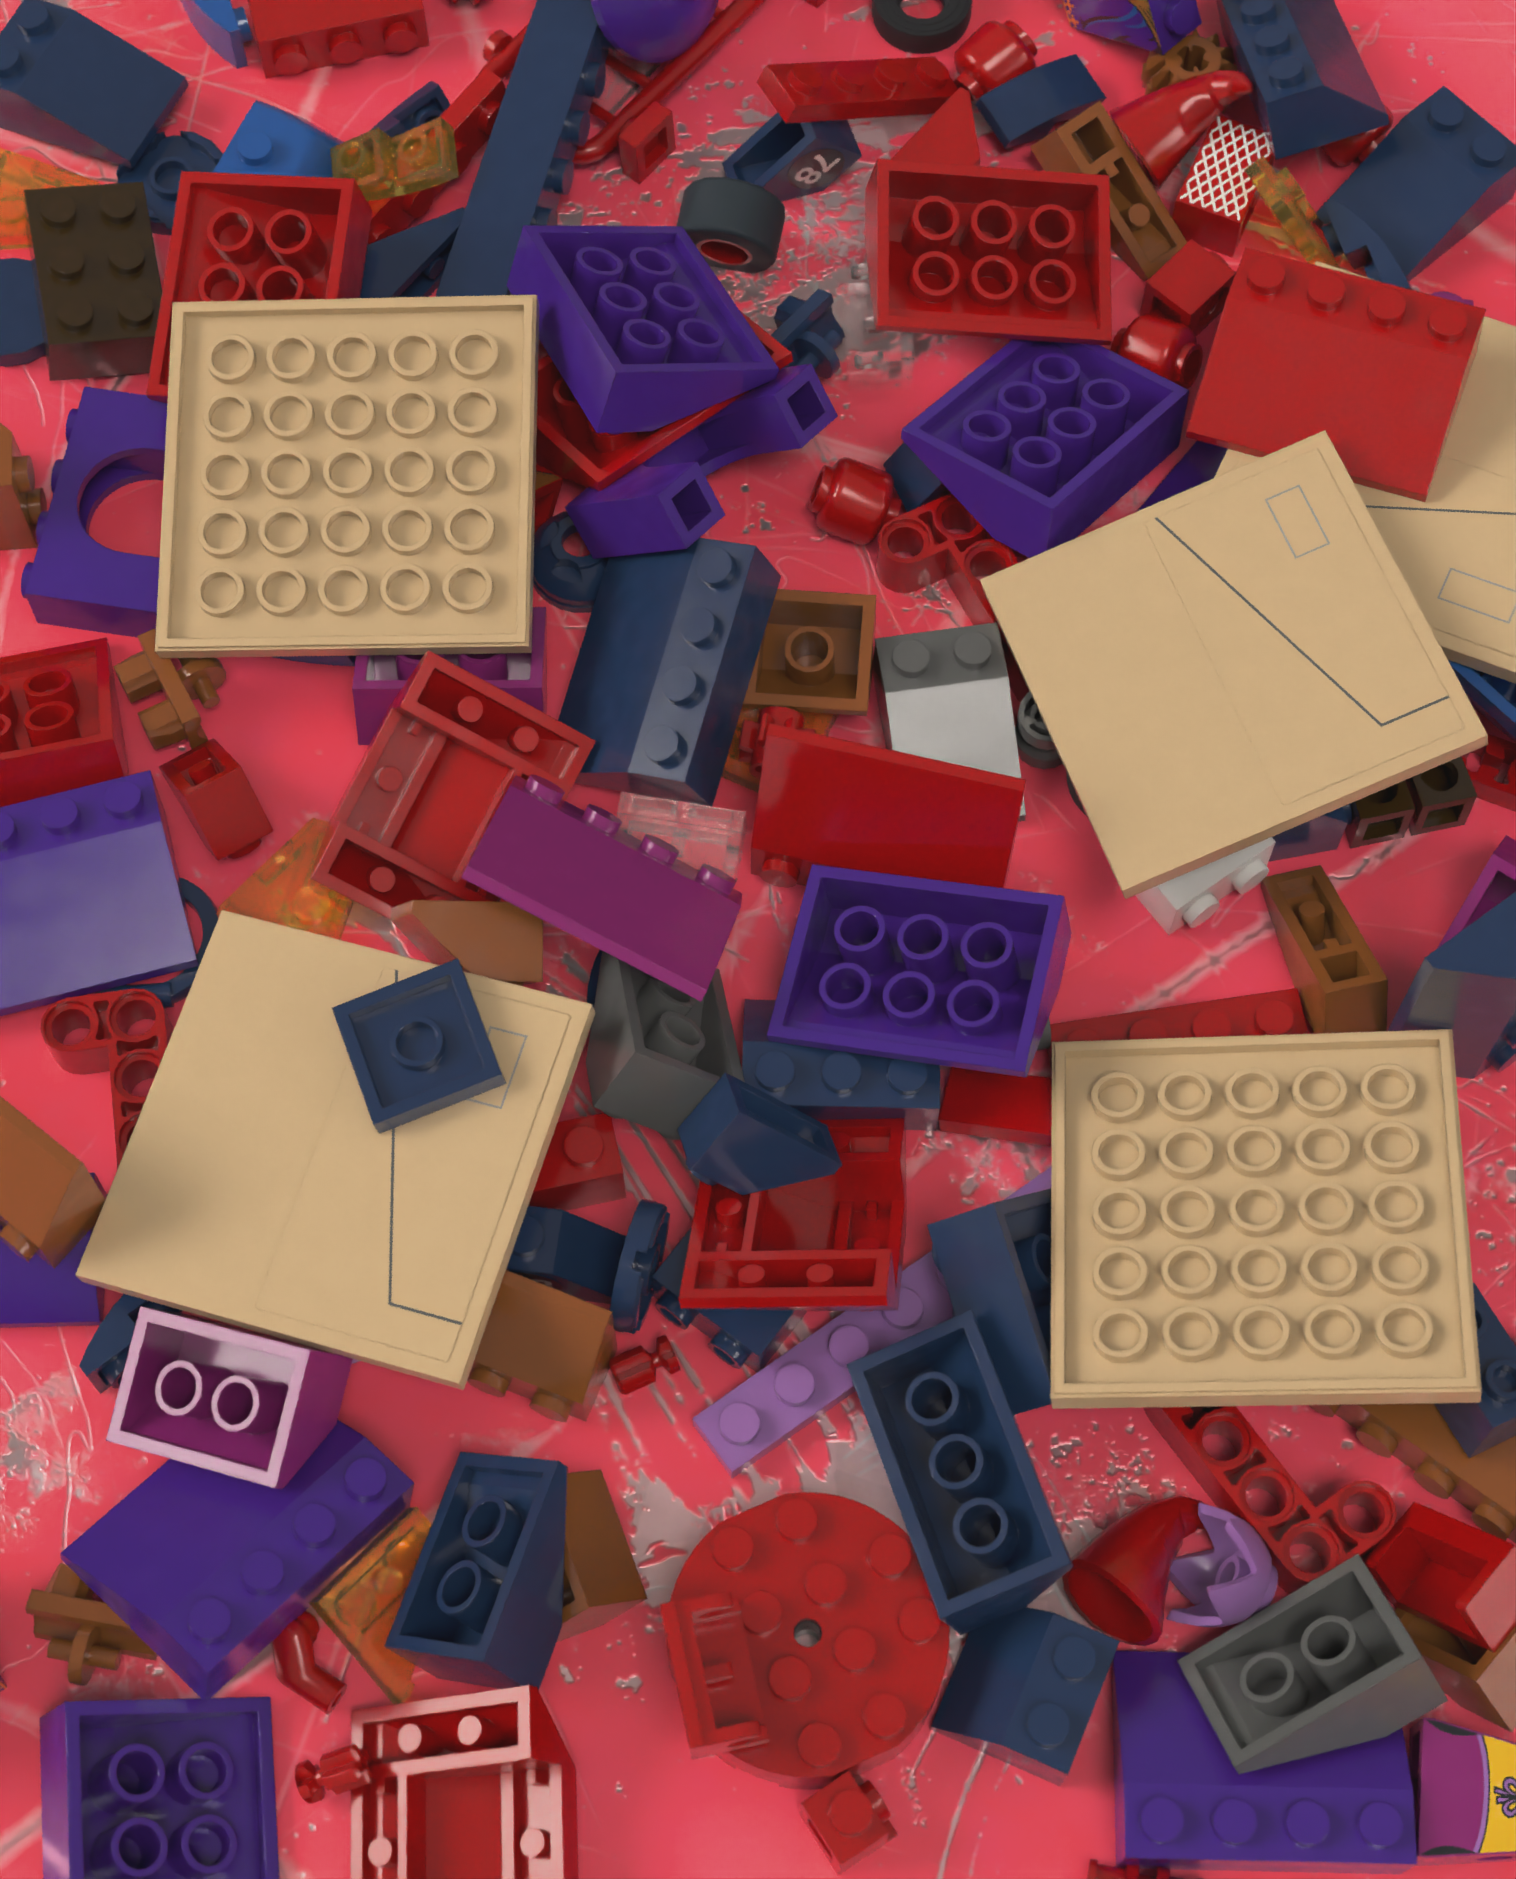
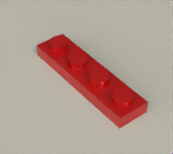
(857, 88)
(472, 121)
(1245, 1015)

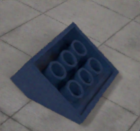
(669, 667)

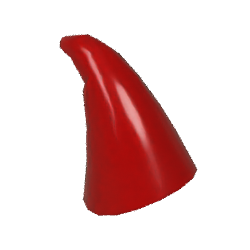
(1173, 118)
(1125, 1570)

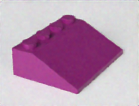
(606, 885)

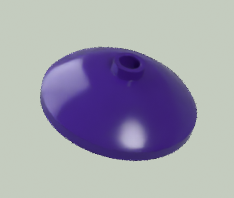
(653, 28)

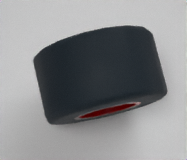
(733, 223)

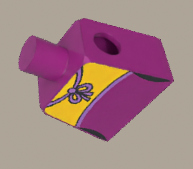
(1462, 1794)

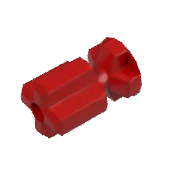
(638, 1367)
(338, 1771)

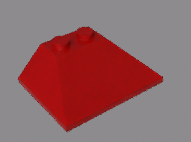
(435, 786)
(811, 1241)
(464, 1790)

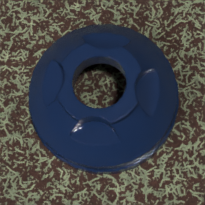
(560, 577)

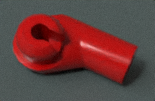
(297, 1667)

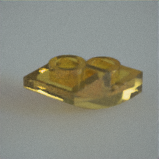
(398, 164)

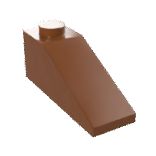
(1139, 222)
(1326, 954)

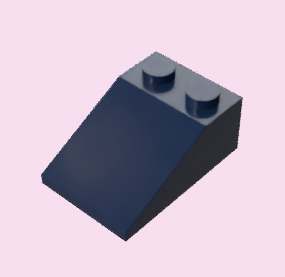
(81, 84)
(1431, 181)
(489, 1575)

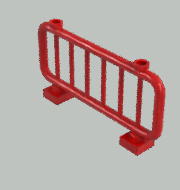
(644, 125)

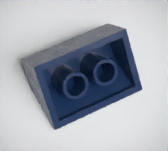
(837, 1082)
(1001, 1270)

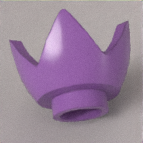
(1228, 1580)

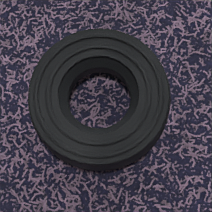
(920, 34)

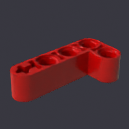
(947, 556)
(110, 1047)
(1258, 1468)

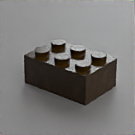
(94, 278)

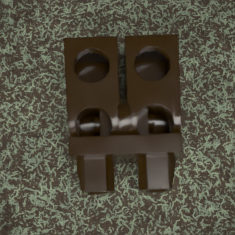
(1421, 803)

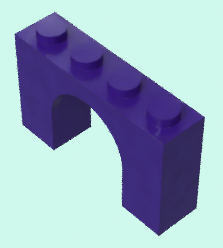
(668, 498)
(73, 578)

